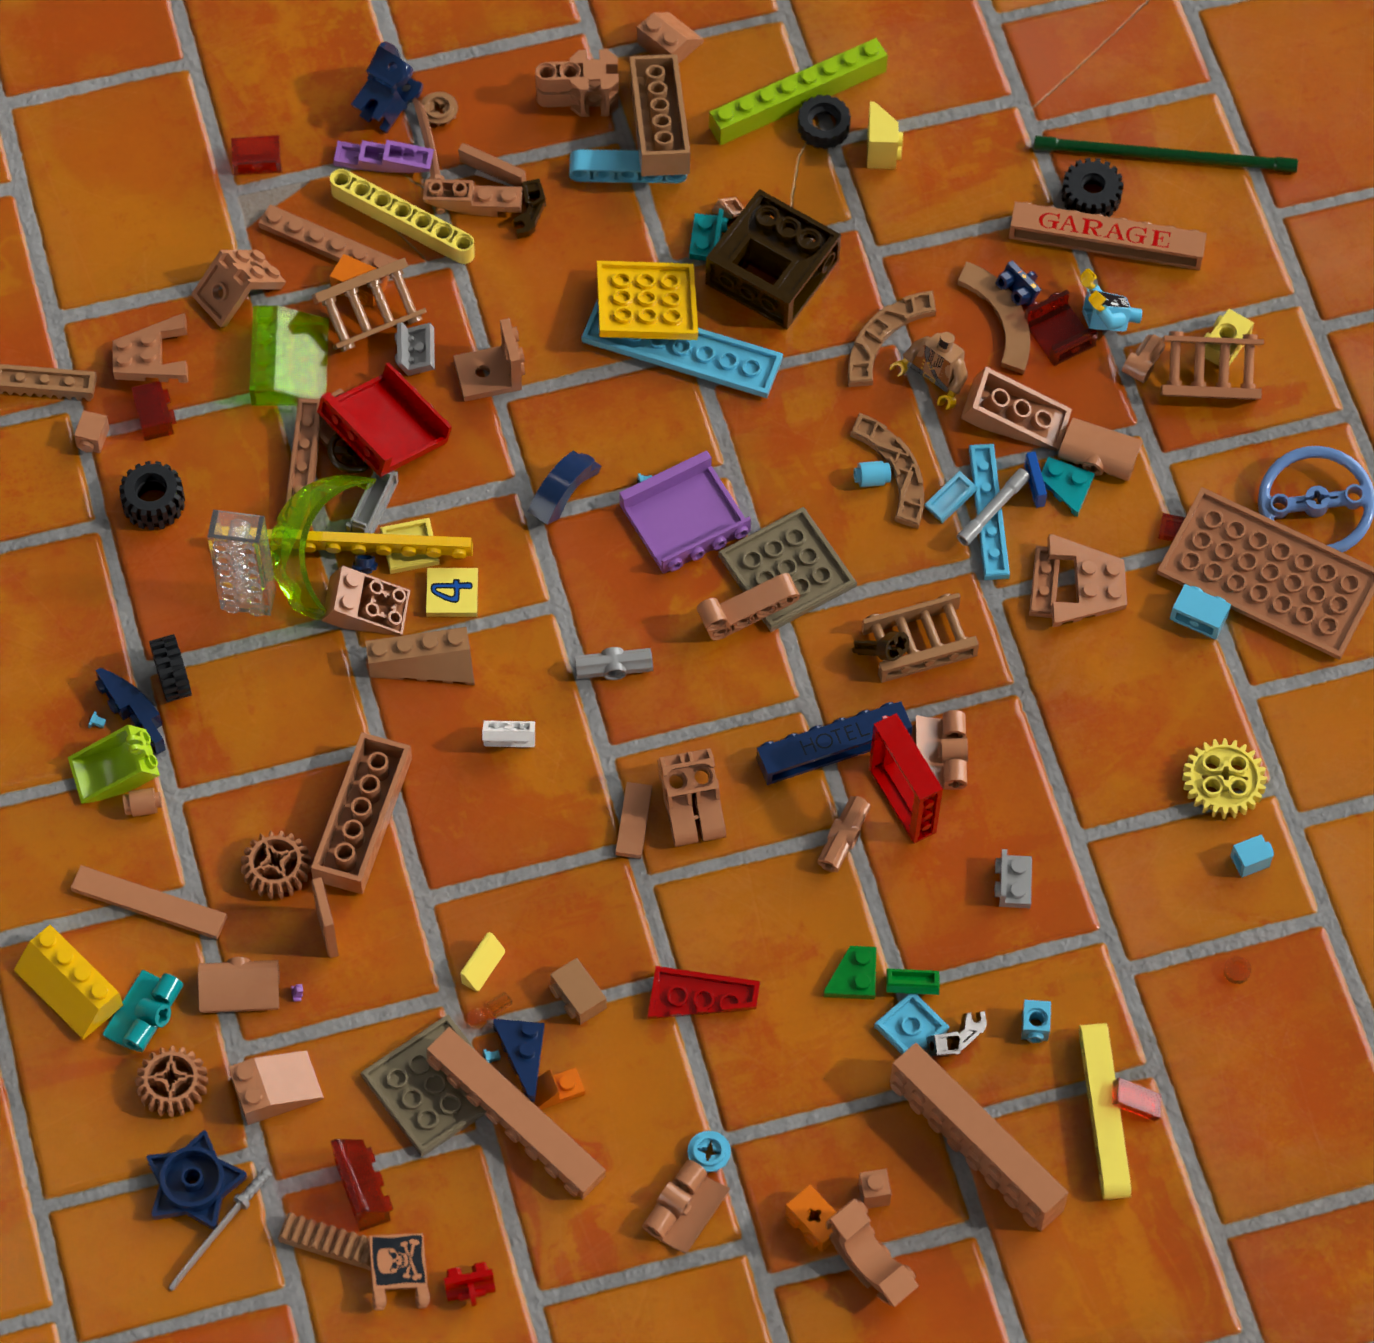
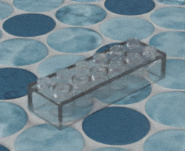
(242, 562)

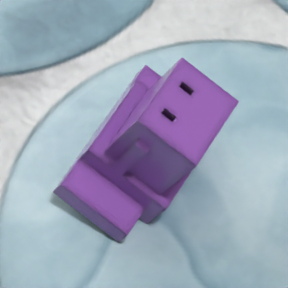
(297, 991)

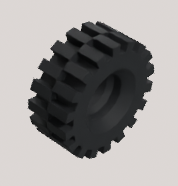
(1092, 173)
(170, 668)

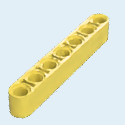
(408, 225)
(1105, 1117)

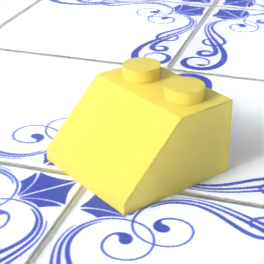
(883, 139)

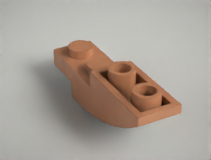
(466, 198)

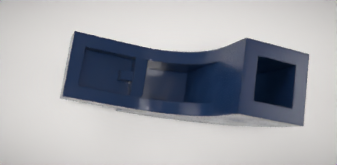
(560, 485)

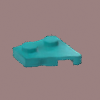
(1067, 483)

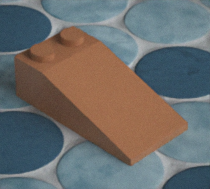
(1015, 410)

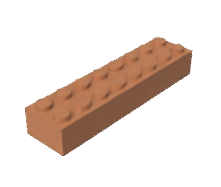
(978, 1137)

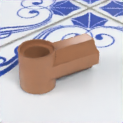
(1141, 363)

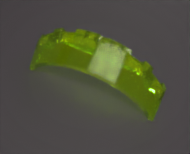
(290, 538)

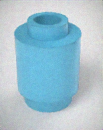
(872, 473)

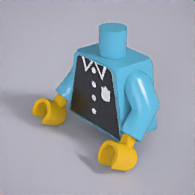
(1105, 309)

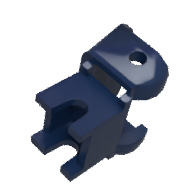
(383, 90)

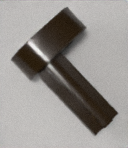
(883, 647)

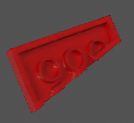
(695, 993)

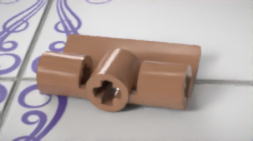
(1100, 449)
(945, 747)
(238, 985)
(685, 1207)

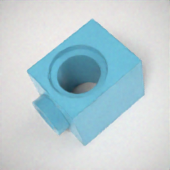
(1039, 1011)

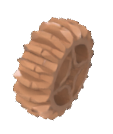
(292, 853)
(160, 1081)

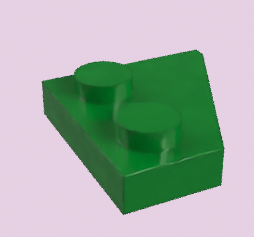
(855, 975)

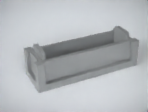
(373, 504)

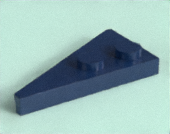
(523, 1046)

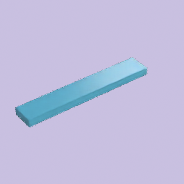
(992, 536)

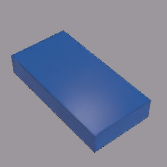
(1036, 480)

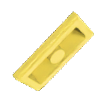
(482, 962)

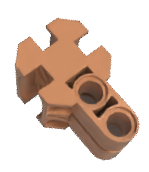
(580, 83)
(705, 797)

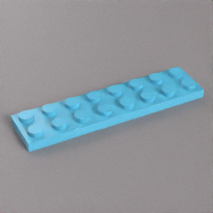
(708, 358)

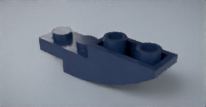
(131, 704)

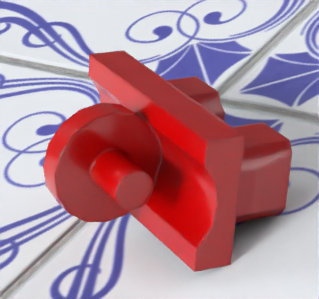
(469, 1285)

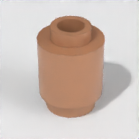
(142, 802)

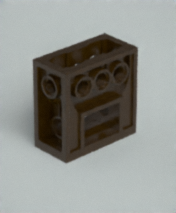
(778, 248)

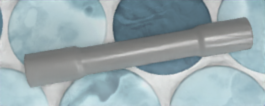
(975, 526)

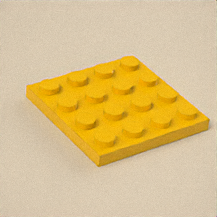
(646, 300)

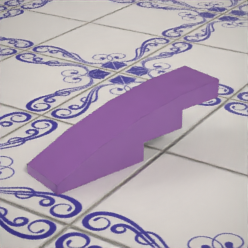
(378, 157)

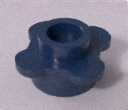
(365, 564)

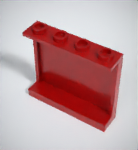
(385, 421)

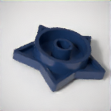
(188, 1164)

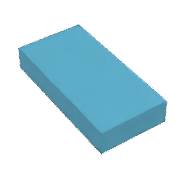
(950, 497)

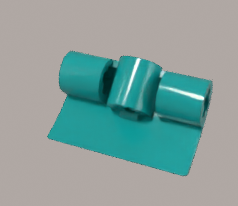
(144, 1010)

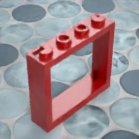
(905, 778)

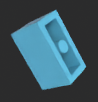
(1200, 611)

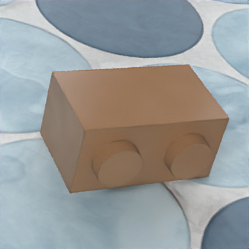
(577, 991)

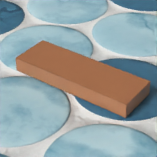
(491, 165)
(1043, 583)
(634, 820)

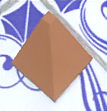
(731, 207)

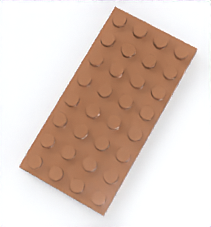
(1270, 573)

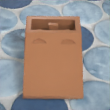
(365, 603)

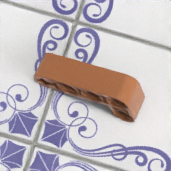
(748, 606)

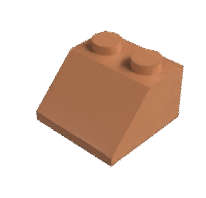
(667, 35)

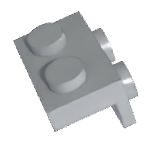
(415, 348)

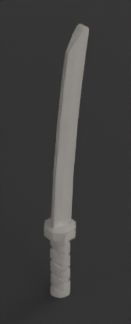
(242, 1201)

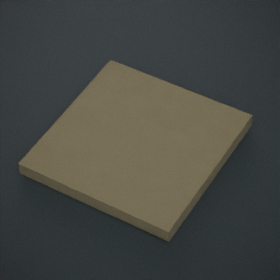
(795, 548)
(420, 1096)

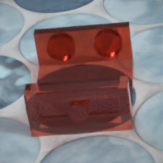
(1058, 328)

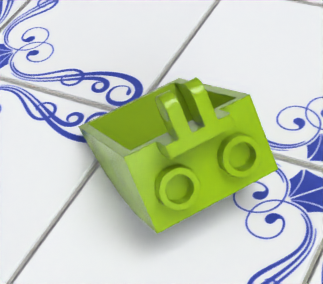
(114, 764)

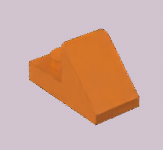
(558, 1088)

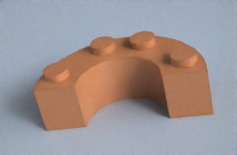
(866, 1257)

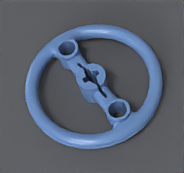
(1323, 496)

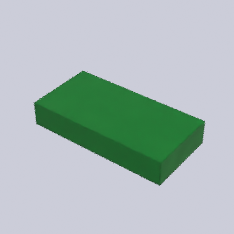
(912, 981)

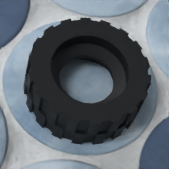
(824, 138)

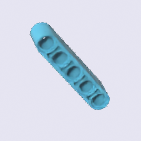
(613, 167)

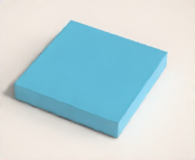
(910, 1023)

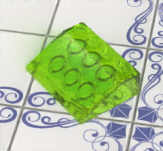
(287, 356)

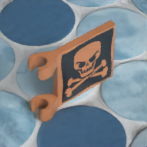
(398, 1264)

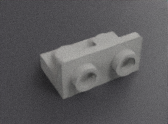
(1015, 880)

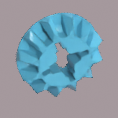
(719, 1144)

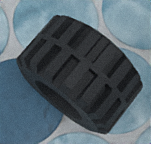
(149, 478)

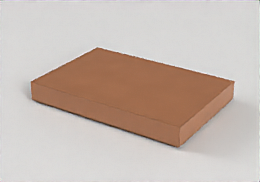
(324, 917)

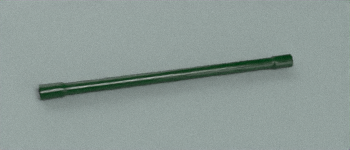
(1277, 164)

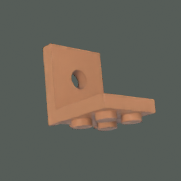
(237, 274)
(502, 363)

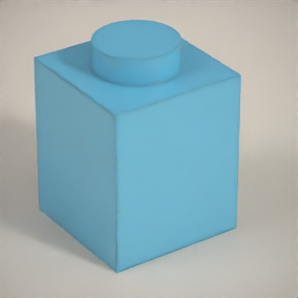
(1252, 855)

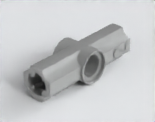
(613, 663)

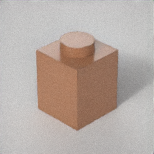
(91, 432)
(874, 1188)

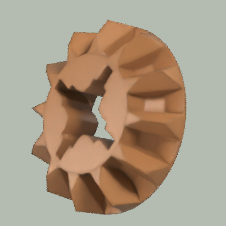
(441, 100)

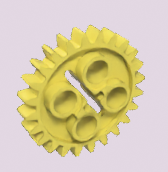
(1225, 799)

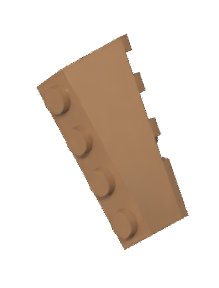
(423, 656)

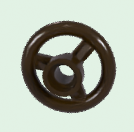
(350, 463)

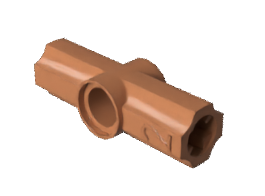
(844, 834)

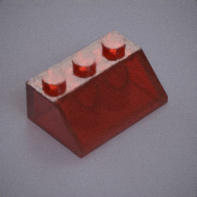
(361, 1182)

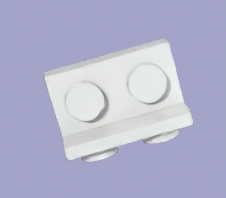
(508, 733)

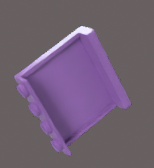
(683, 513)

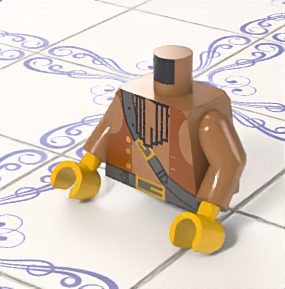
(939, 362)

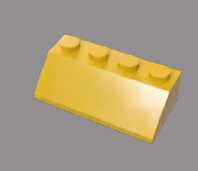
(67, 982)

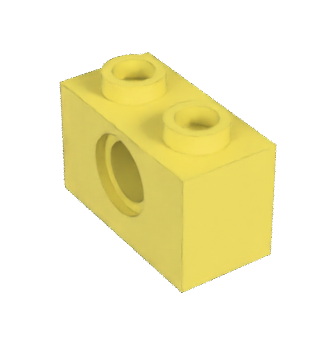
(1230, 326)

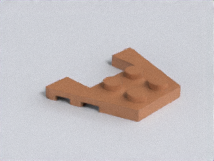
(140, 353)
(1098, 581)

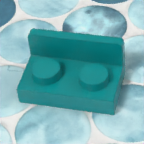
(706, 234)

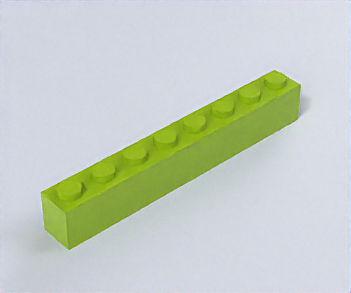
(791, 92)

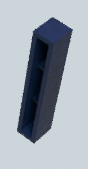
(824, 744)

